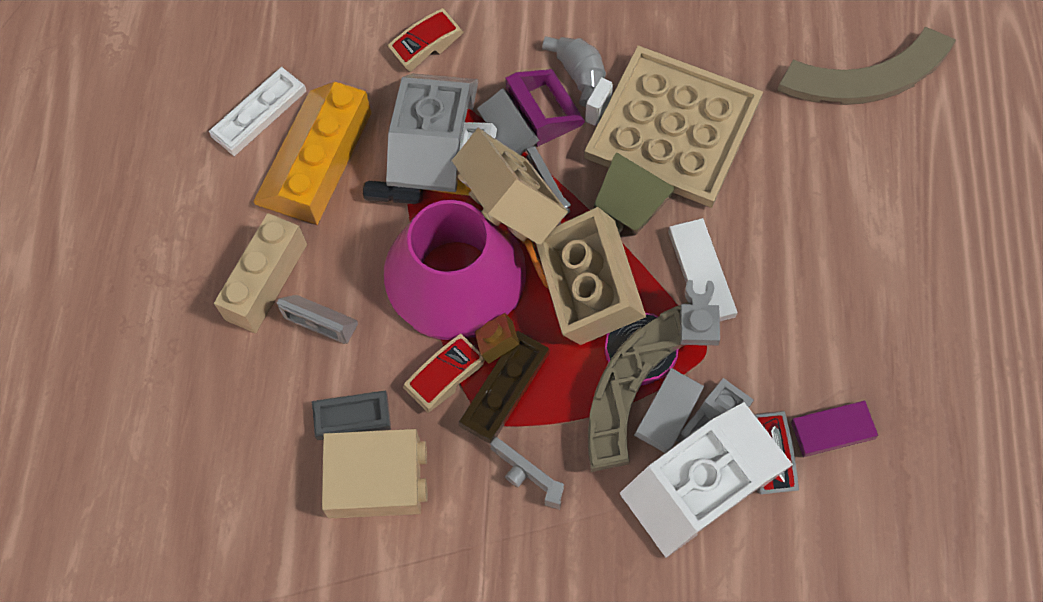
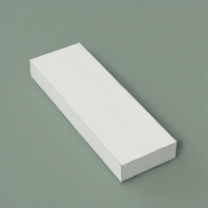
(257, 111)
(701, 264)

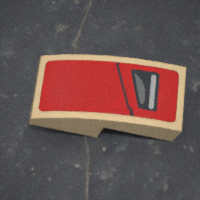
(422, 38)
(443, 372)

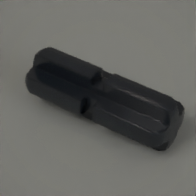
(381, 192)

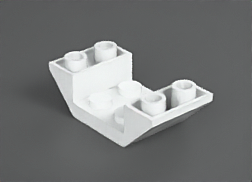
(704, 477)

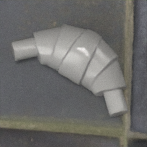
(580, 61)

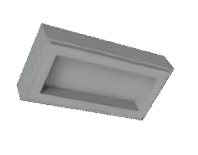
(510, 123)

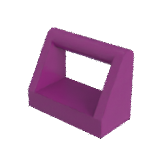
(546, 129)

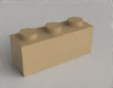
(261, 273)

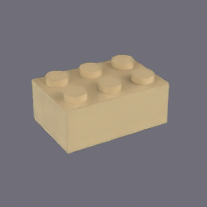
(508, 188)
(590, 277)

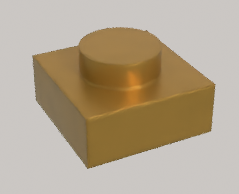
(496, 338)

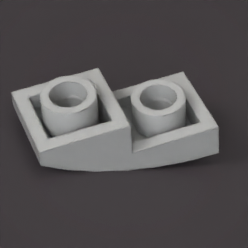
(669, 411)

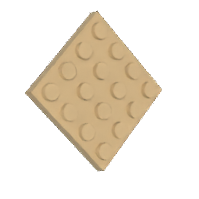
(675, 123)

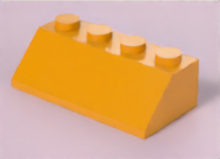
(315, 152)

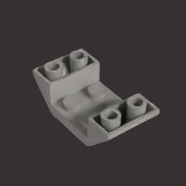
(428, 131)

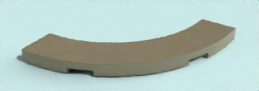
(871, 82)
(620, 384)

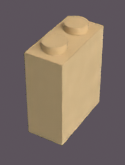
(373, 473)

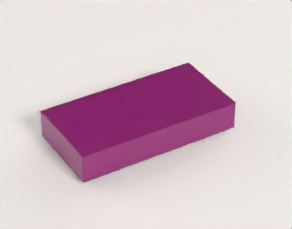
(834, 428)

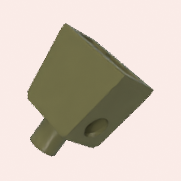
(631, 194)

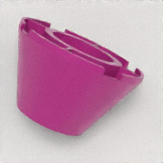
(458, 300)

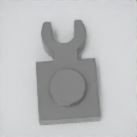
(699, 320)

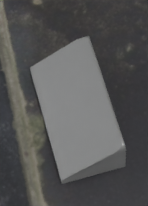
(317, 318)

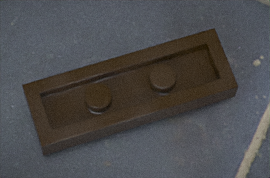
(504, 388)

